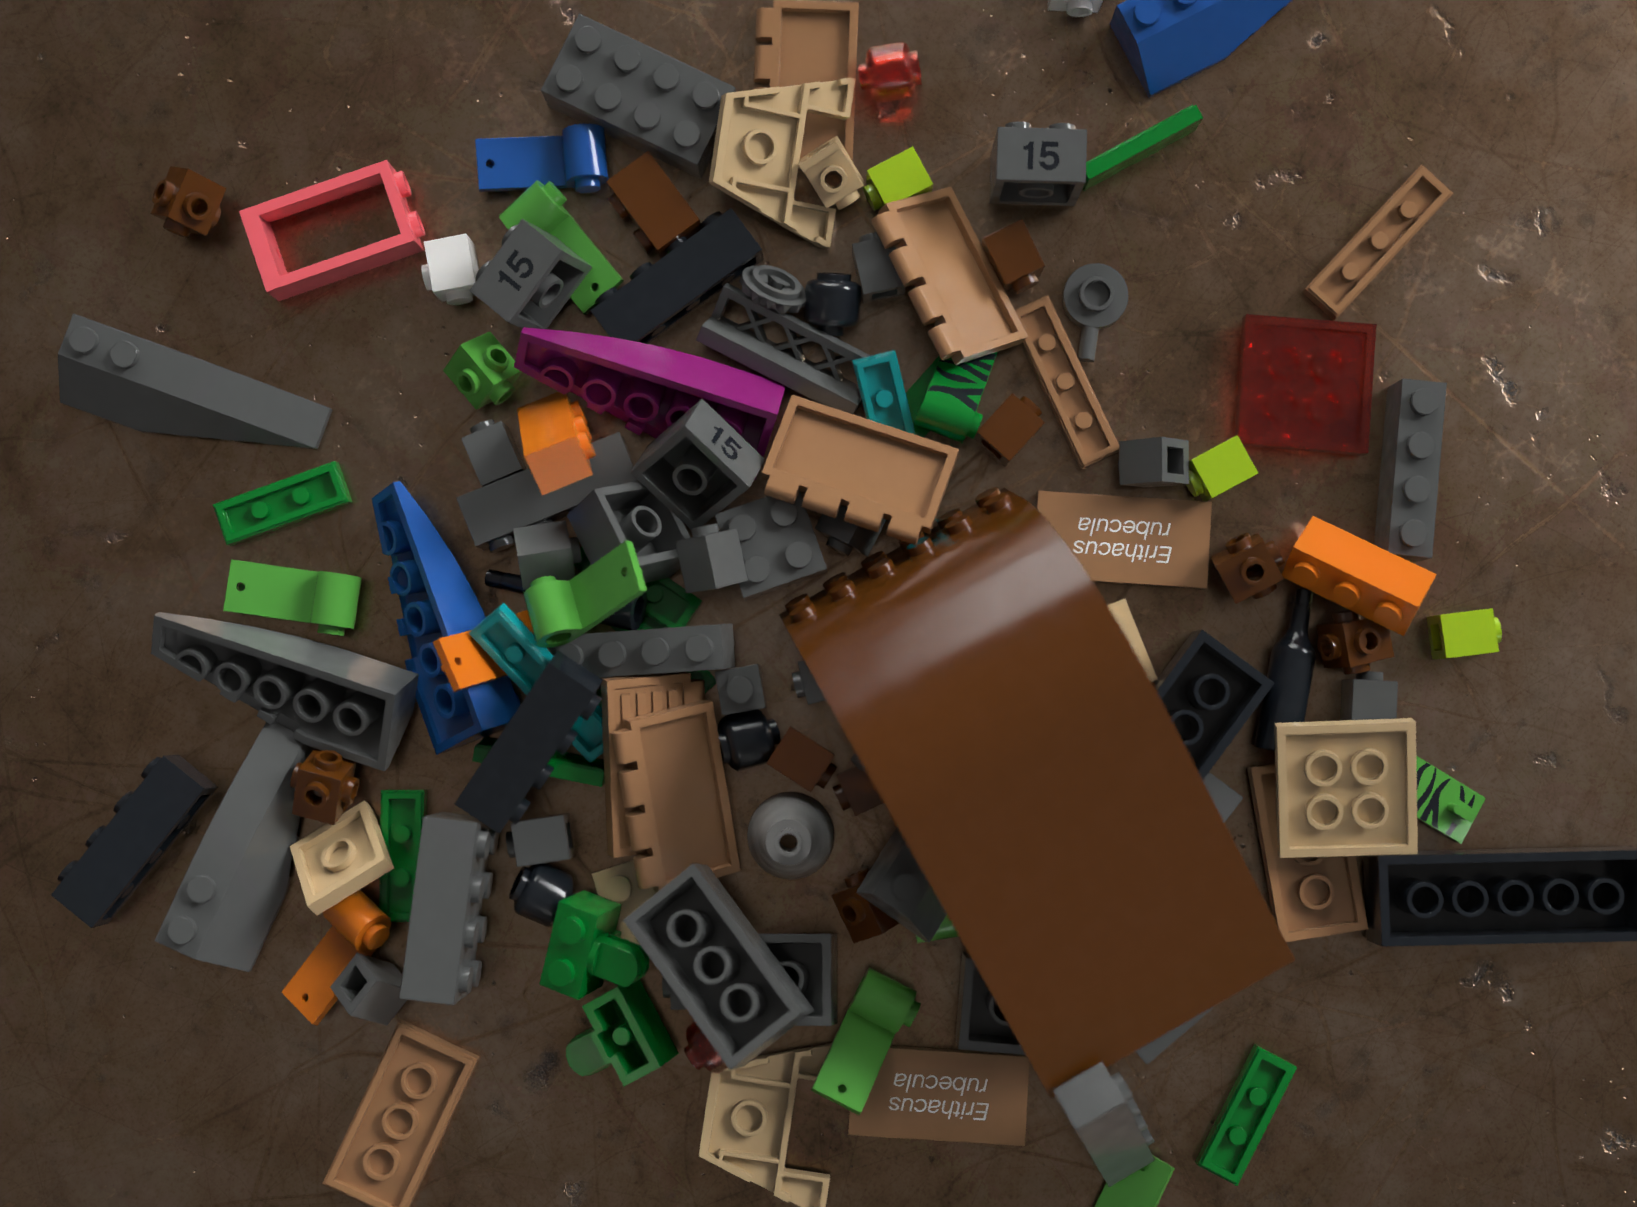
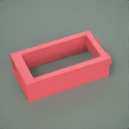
(267, 254)

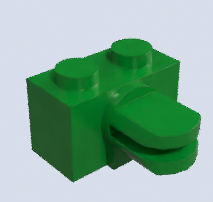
(589, 949)
(622, 1034)

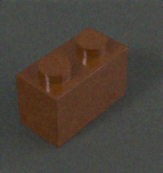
(652, 205)

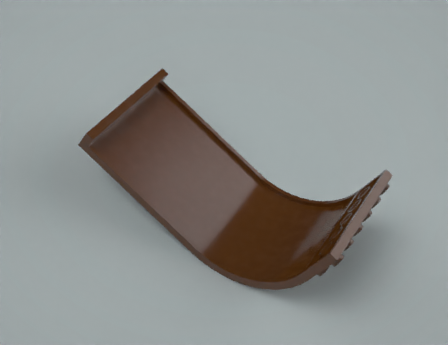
(1038, 784)

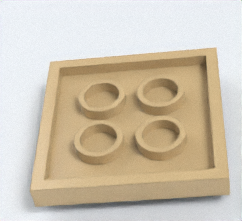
(1346, 788)

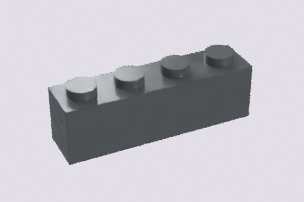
(1410, 468)
(517, 501)
(653, 650)
(1107, 1122)

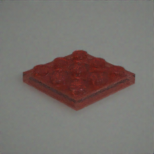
(1305, 384)

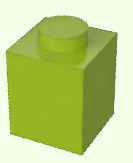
(897, 179)
(1220, 469)
(1464, 633)

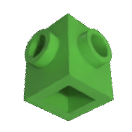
(483, 371)

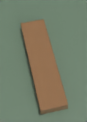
(1377, 242)
(1066, 384)

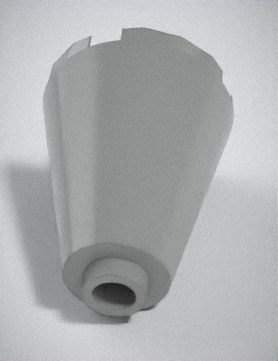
(794, 815)

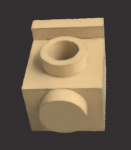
(827, 158)

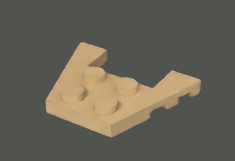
(761, 150)
(751, 1123)

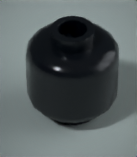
(832, 302)
(747, 739)
(539, 891)

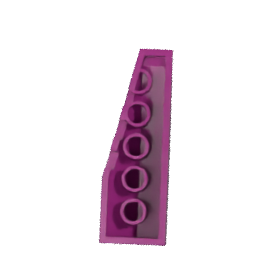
(648, 382)

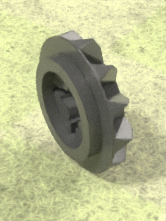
(773, 288)

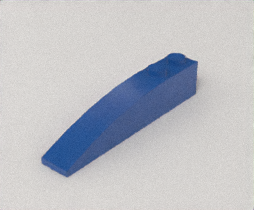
(1183, 37)
(436, 605)

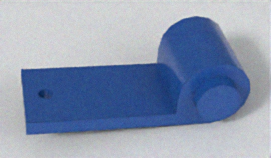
(567, 160)

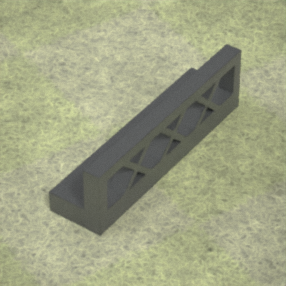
(775, 359)

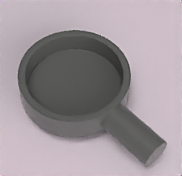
(1094, 301)

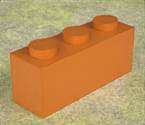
(556, 441)
(1358, 575)

